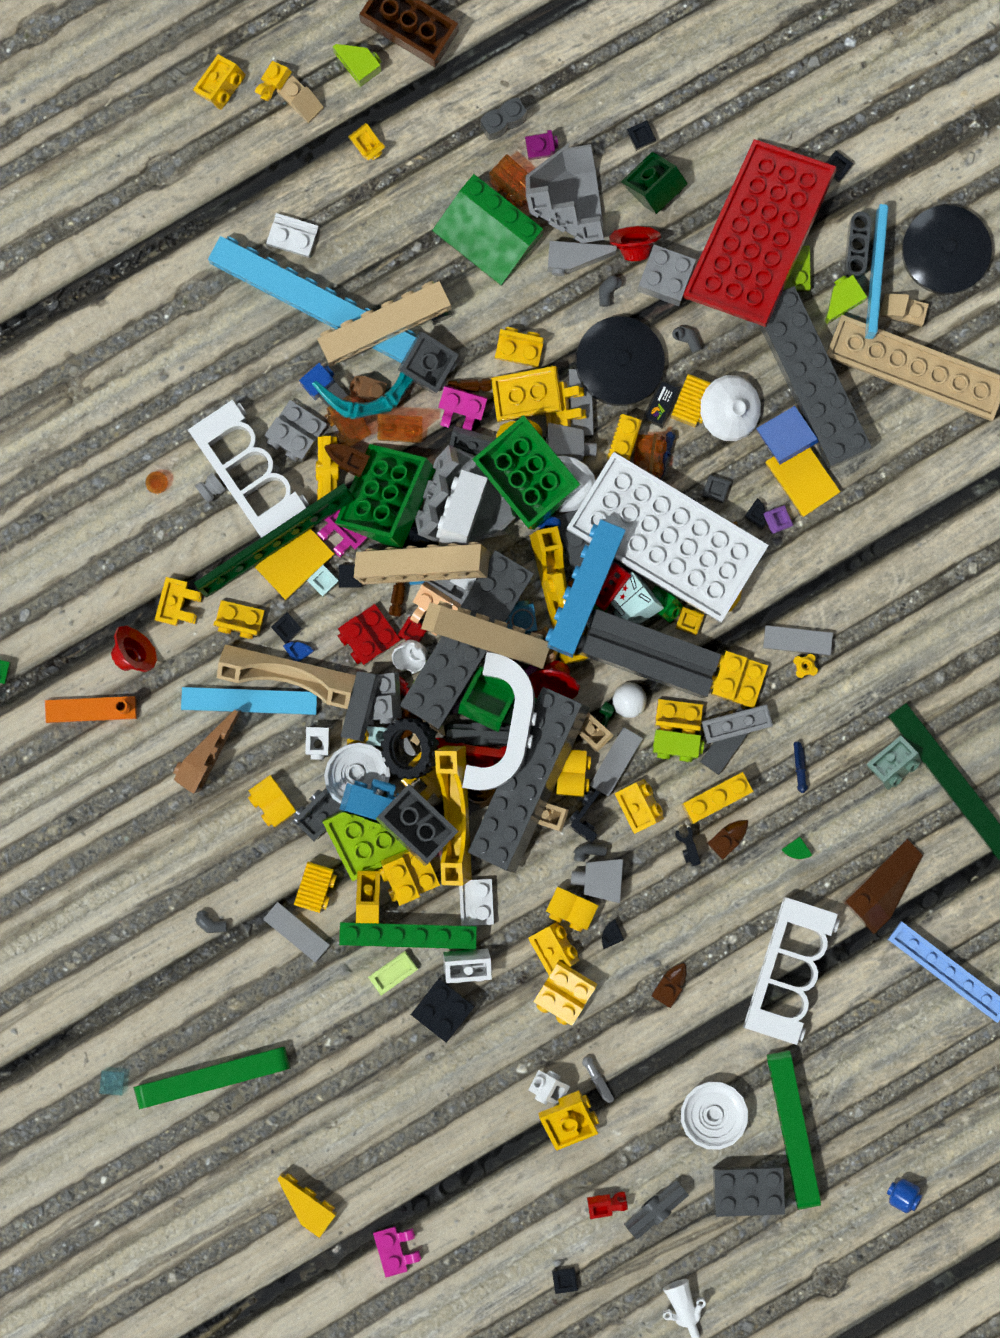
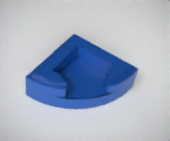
(298, 650)

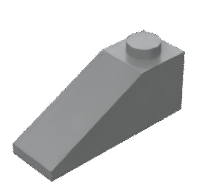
(570, 256)

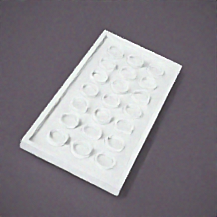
(670, 537)

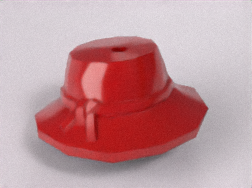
(635, 241)
(133, 650)
(556, 678)

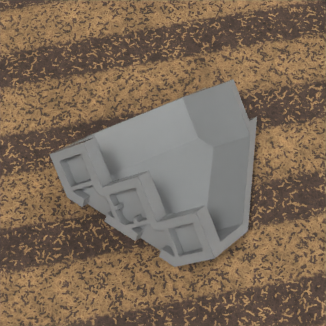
(567, 193)
(494, 511)

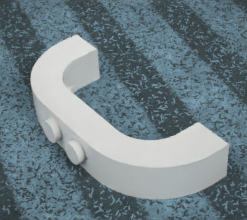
(519, 735)

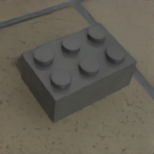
(416, 825)
(748, 1191)

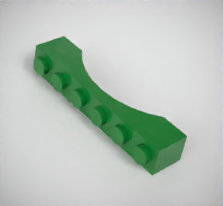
(407, 935)

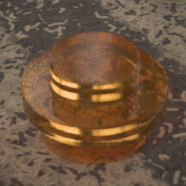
(156, 482)

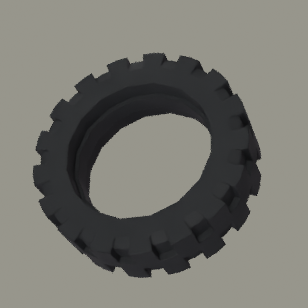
(391, 748)

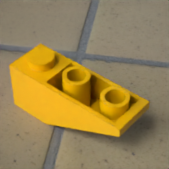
(309, 1210)

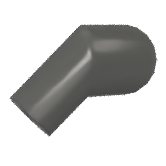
(606, 288)
(688, 336)
(590, 848)
(203, 921)

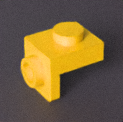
(367, 142)
(555, 586)

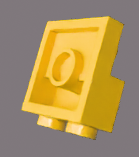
(738, 679)
(407, 877)
(564, 993)
(569, 1120)

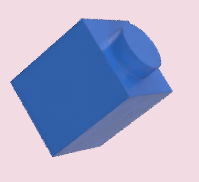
(320, 374)

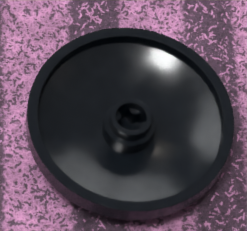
(946, 249)
(619, 361)

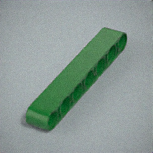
(212, 1077)
(793, 1130)

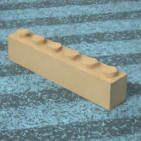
(384, 323)
(422, 564)
(486, 635)

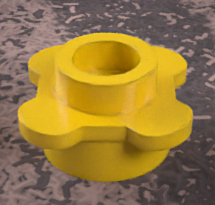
(800, 661)

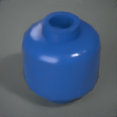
(904, 1195)

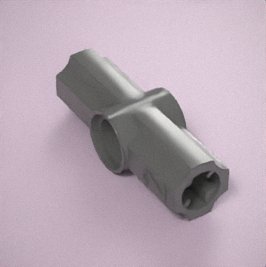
(476, 735)
(656, 1209)

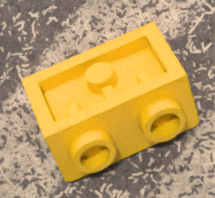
(219, 81)
(519, 347)
(239, 619)
(678, 715)
(639, 806)
(553, 946)

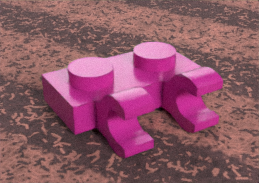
(463, 403)
(349, 537)
(391, 1251)

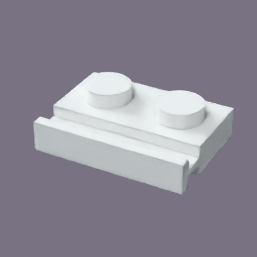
(292, 235)
(476, 903)

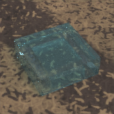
(112, 1082)

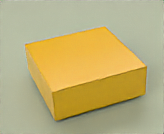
(689, 621)

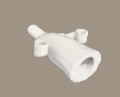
(686, 1313)

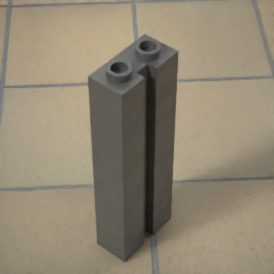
(648, 653)

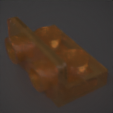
(400, 428)
(650, 453)

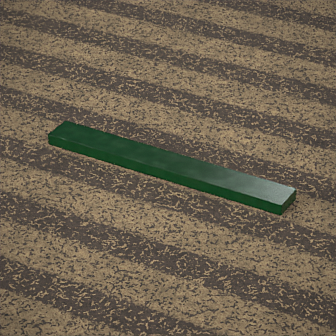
(274, 540)
(948, 777)

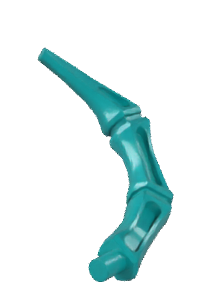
(358, 410)

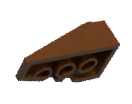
(881, 891)

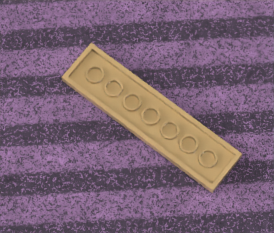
(916, 368)

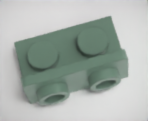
(895, 762)

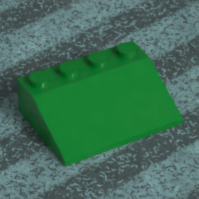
(488, 230)
(527, 473)
(387, 495)

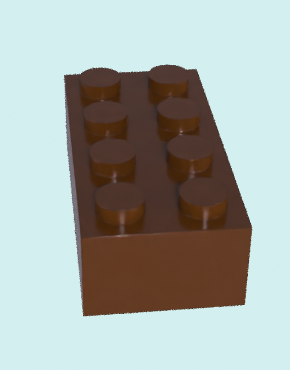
(411, 26)

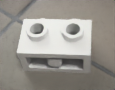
(467, 965)

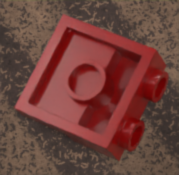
(368, 635)

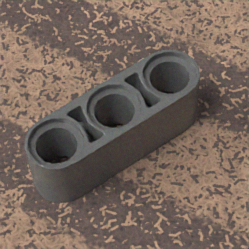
(861, 235)

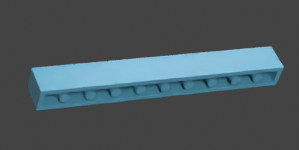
(298, 292)

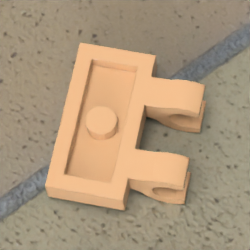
(429, 594)

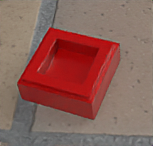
(412, 631)

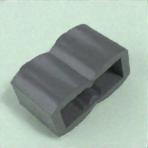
(509, 116)

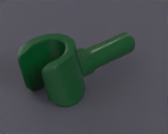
(607, 709)

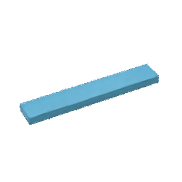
(876, 271)
(249, 701)

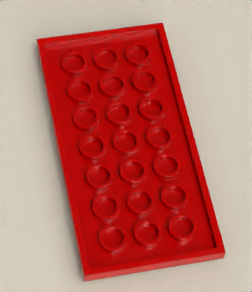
(760, 232)

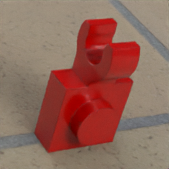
(603, 1205)

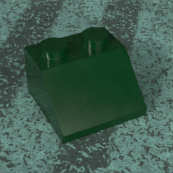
(654, 182)

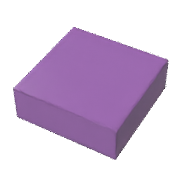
(778, 519)

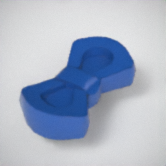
(550, 522)

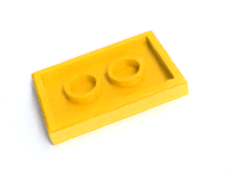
(527, 394)
(804, 481)
(295, 563)

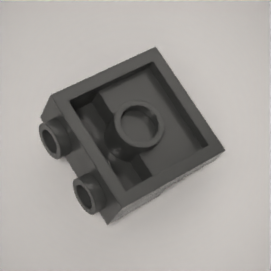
(428, 363)

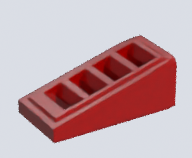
(608, 595)

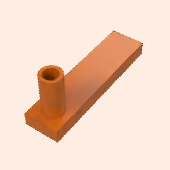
(90, 709)

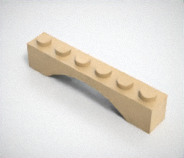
(246, 665)

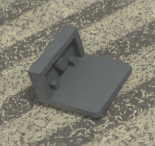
(311, 817)

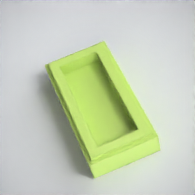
(393, 973)

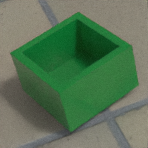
(487, 700)

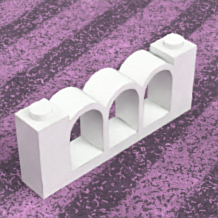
(218, 425)
(772, 1024)

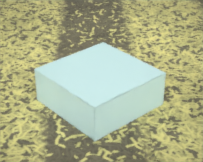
(323, 580)

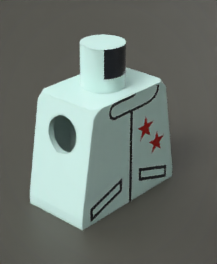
(635, 601)

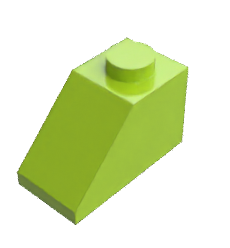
(358, 62)
(844, 297)

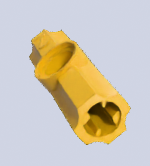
(326, 469)

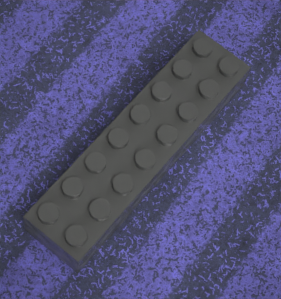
(814, 381)
(455, 662)
(521, 801)

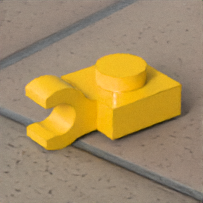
(273, 79)

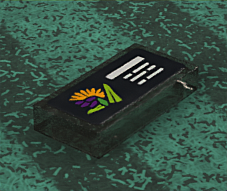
(661, 403)

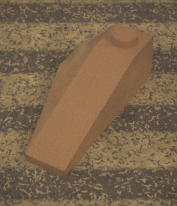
(198, 764)

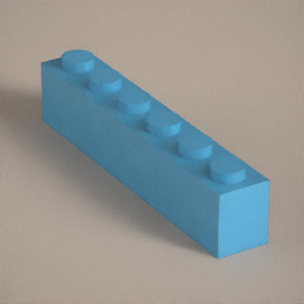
(585, 589)

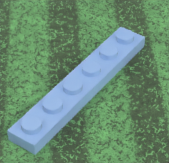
(946, 970)

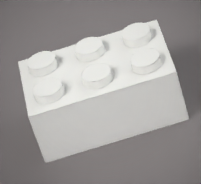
(461, 509)

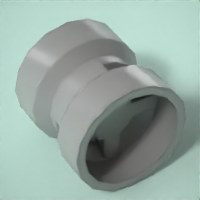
(211, 487)

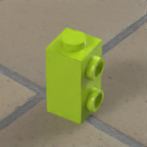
(677, 744)

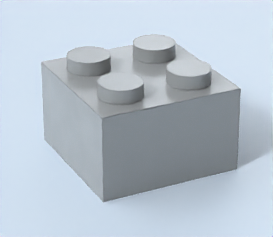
(666, 275)

